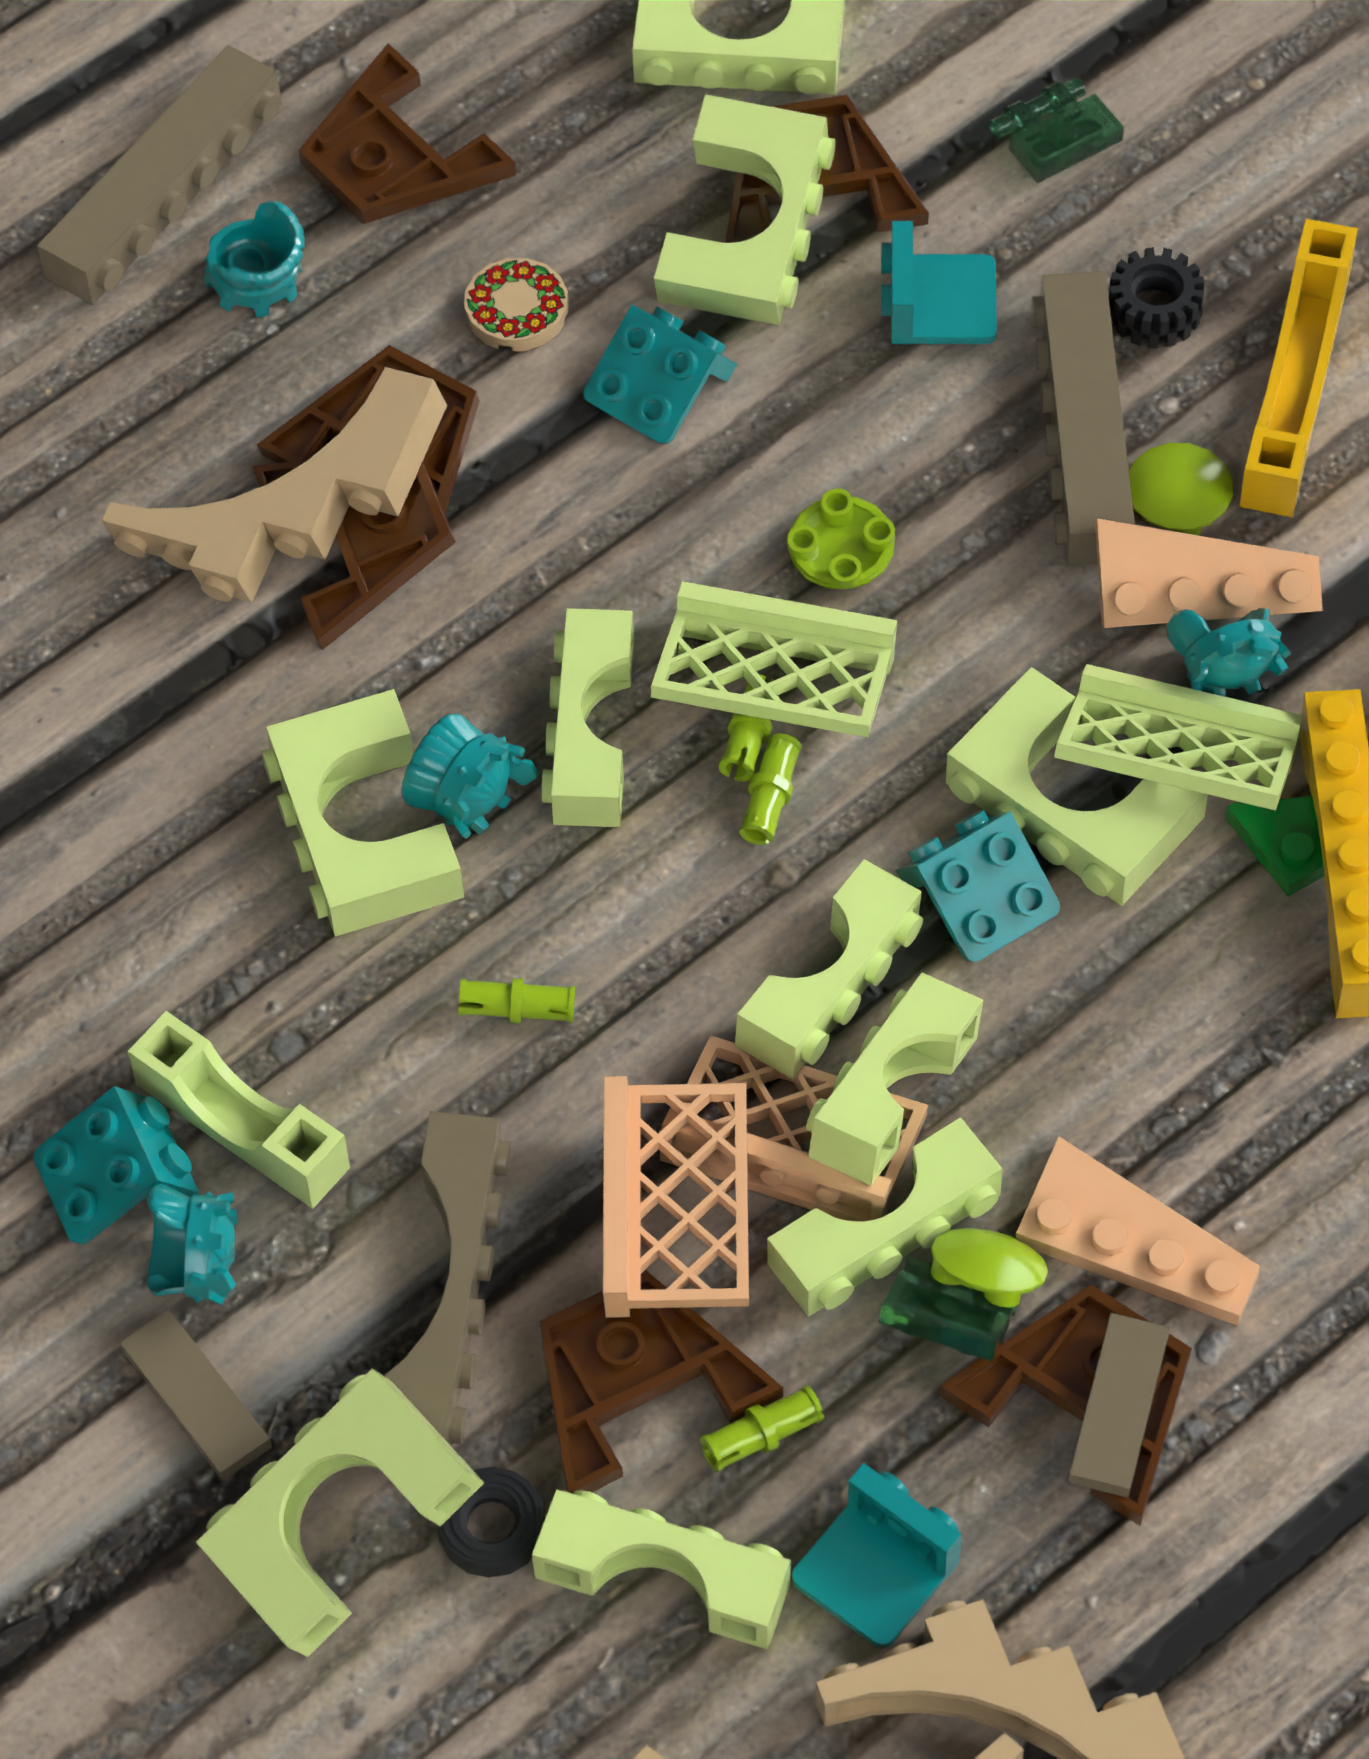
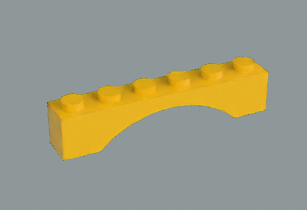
(1299, 368)
(1338, 777)

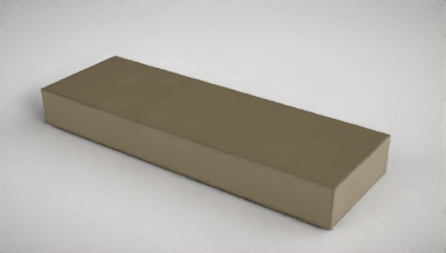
(195, 1395)
(1119, 1405)

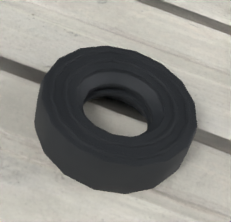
(509, 1553)

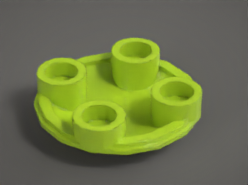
(1180, 487)
(841, 541)
(988, 1264)

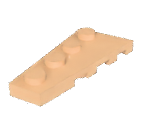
(1157, 572)
(1123, 1233)

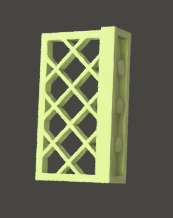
(782, 631)
(1170, 716)

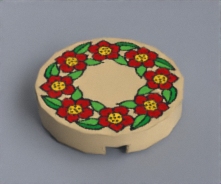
(516, 304)

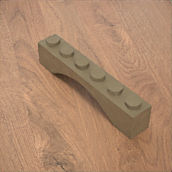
(460, 1176)

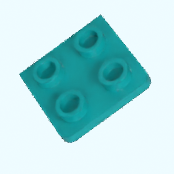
(937, 294)
(655, 372)
(983, 883)
(110, 1161)
(879, 1558)

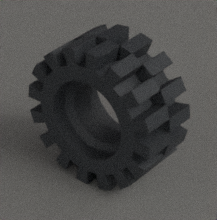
(1162, 274)

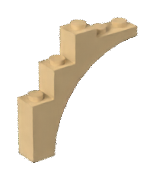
(300, 512)
(969, 1677)

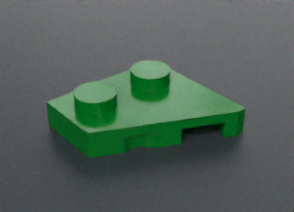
(1282, 840)

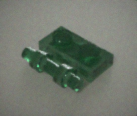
(1062, 139)
(944, 1312)

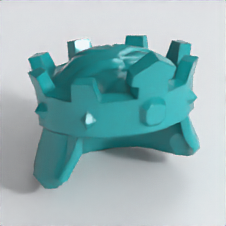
(257, 259)
(1230, 654)
(463, 773)
(191, 1244)

